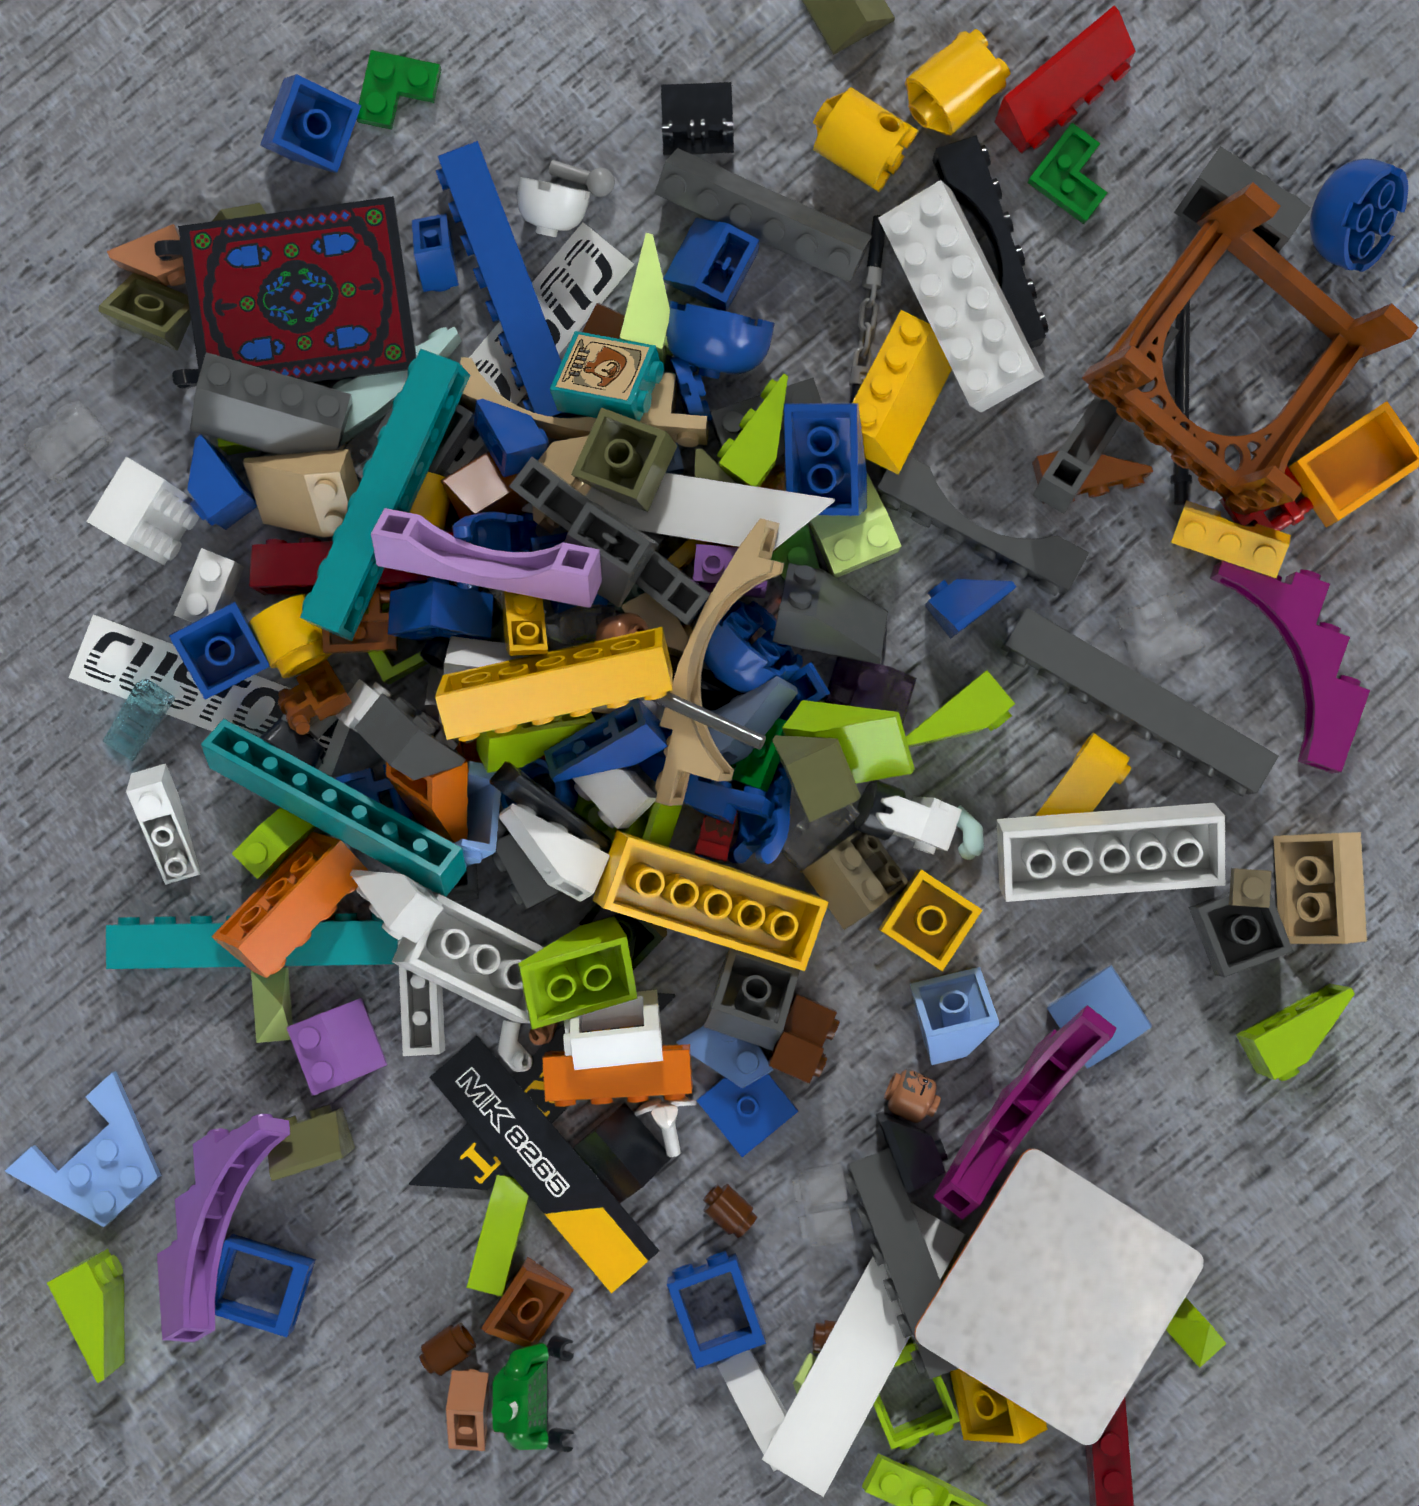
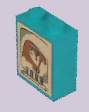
(606, 375)

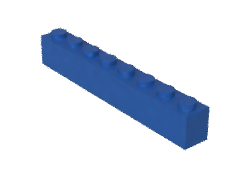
(503, 274)

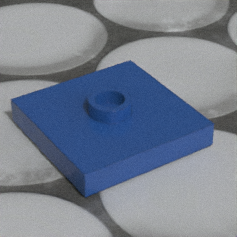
(747, 1113)

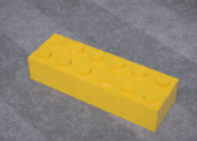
(555, 684)
(710, 901)

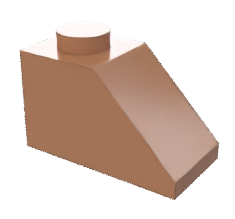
(140, 258)
(467, 1410)

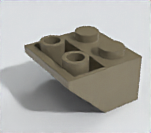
(855, 877)

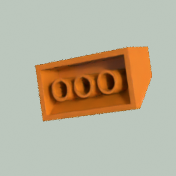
(290, 904)

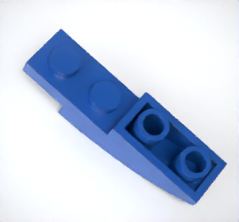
(714, 797)

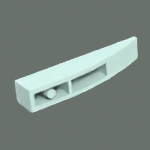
(375, 394)

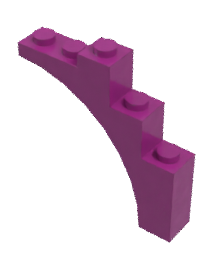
(1331, 703)
(1018, 1108)

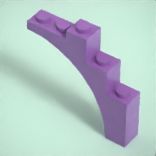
(203, 1214)

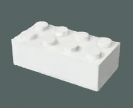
(144, 512)
(471, 959)

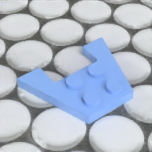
(103, 1173)

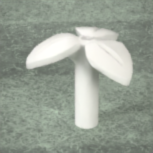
(665, 1115)

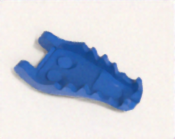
(496, 532)
(761, 834)

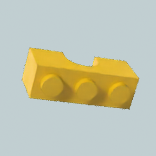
(1245, 546)

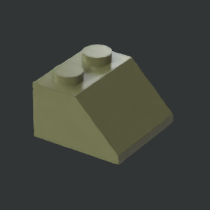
(625, 459)
(311, 1142)

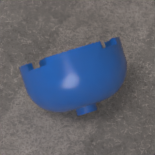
(1354, 207)
(717, 339)
(745, 664)

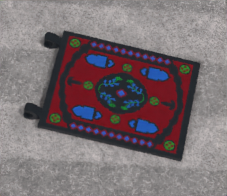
(299, 291)

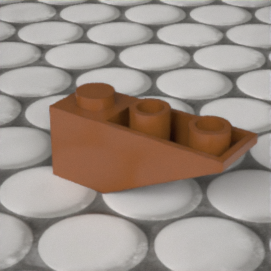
(1105, 474)

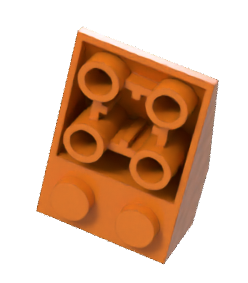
(436, 800)

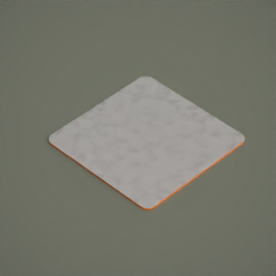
(1059, 1297)

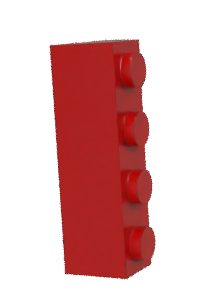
(1066, 82)

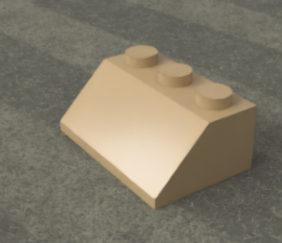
(1321, 887)

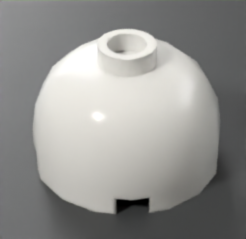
(551, 205)

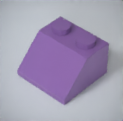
(336, 1046)

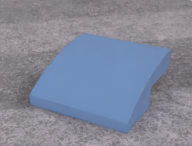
(1111, 1000)

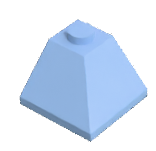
(954, 1014)

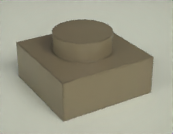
(1250, 888)

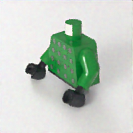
(522, 1397)

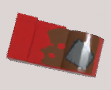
(715, 838)

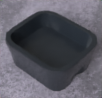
(297, 745)

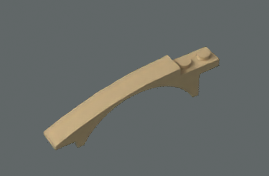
(682, 428)
(691, 744)

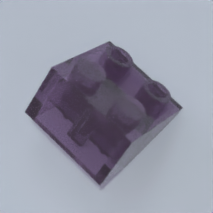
(870, 686)

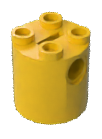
(955, 83)
(862, 137)

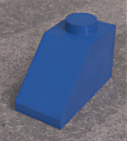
(434, 253)
(509, 436)

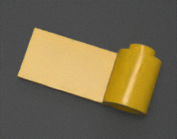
(1088, 778)

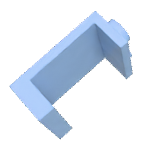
(481, 815)

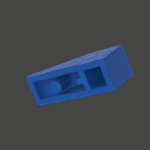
(608, 744)

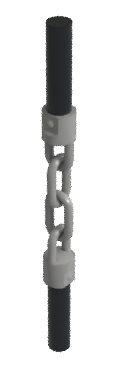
(871, 282)

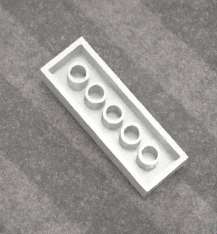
(961, 297)
(1111, 852)

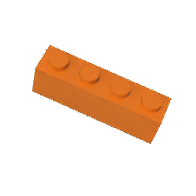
(635, 1081)

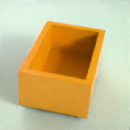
(1356, 464)

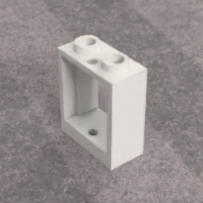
(616, 1045)

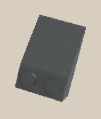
(829, 616)

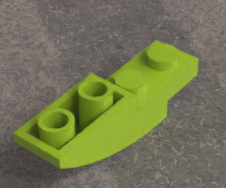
(912, 1486)

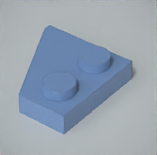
(729, 1056)

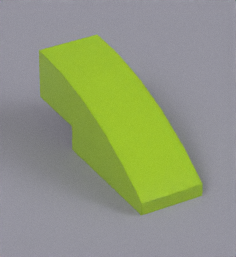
(498, 1237)

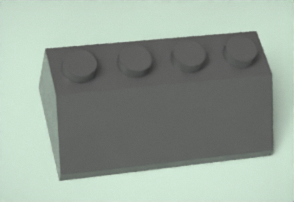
(267, 409)

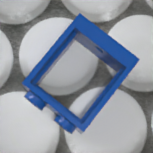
(278, 1324)
(728, 1344)

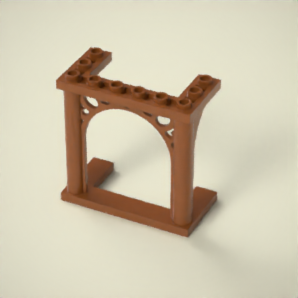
(1260, 480)

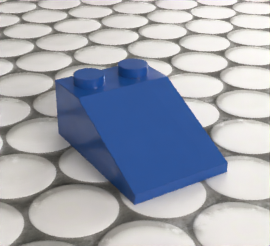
(826, 455)

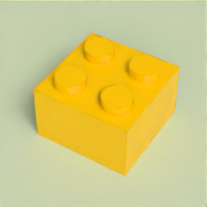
(930, 919)

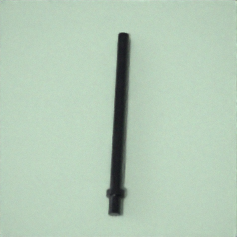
(1181, 477)

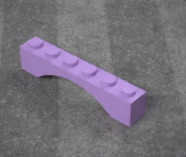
(416, 546)

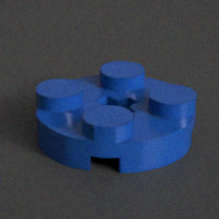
(690, 388)

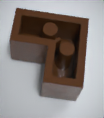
(801, 1043)

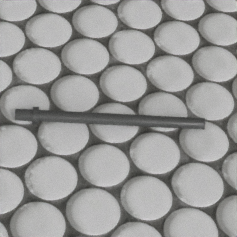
(696, 712)

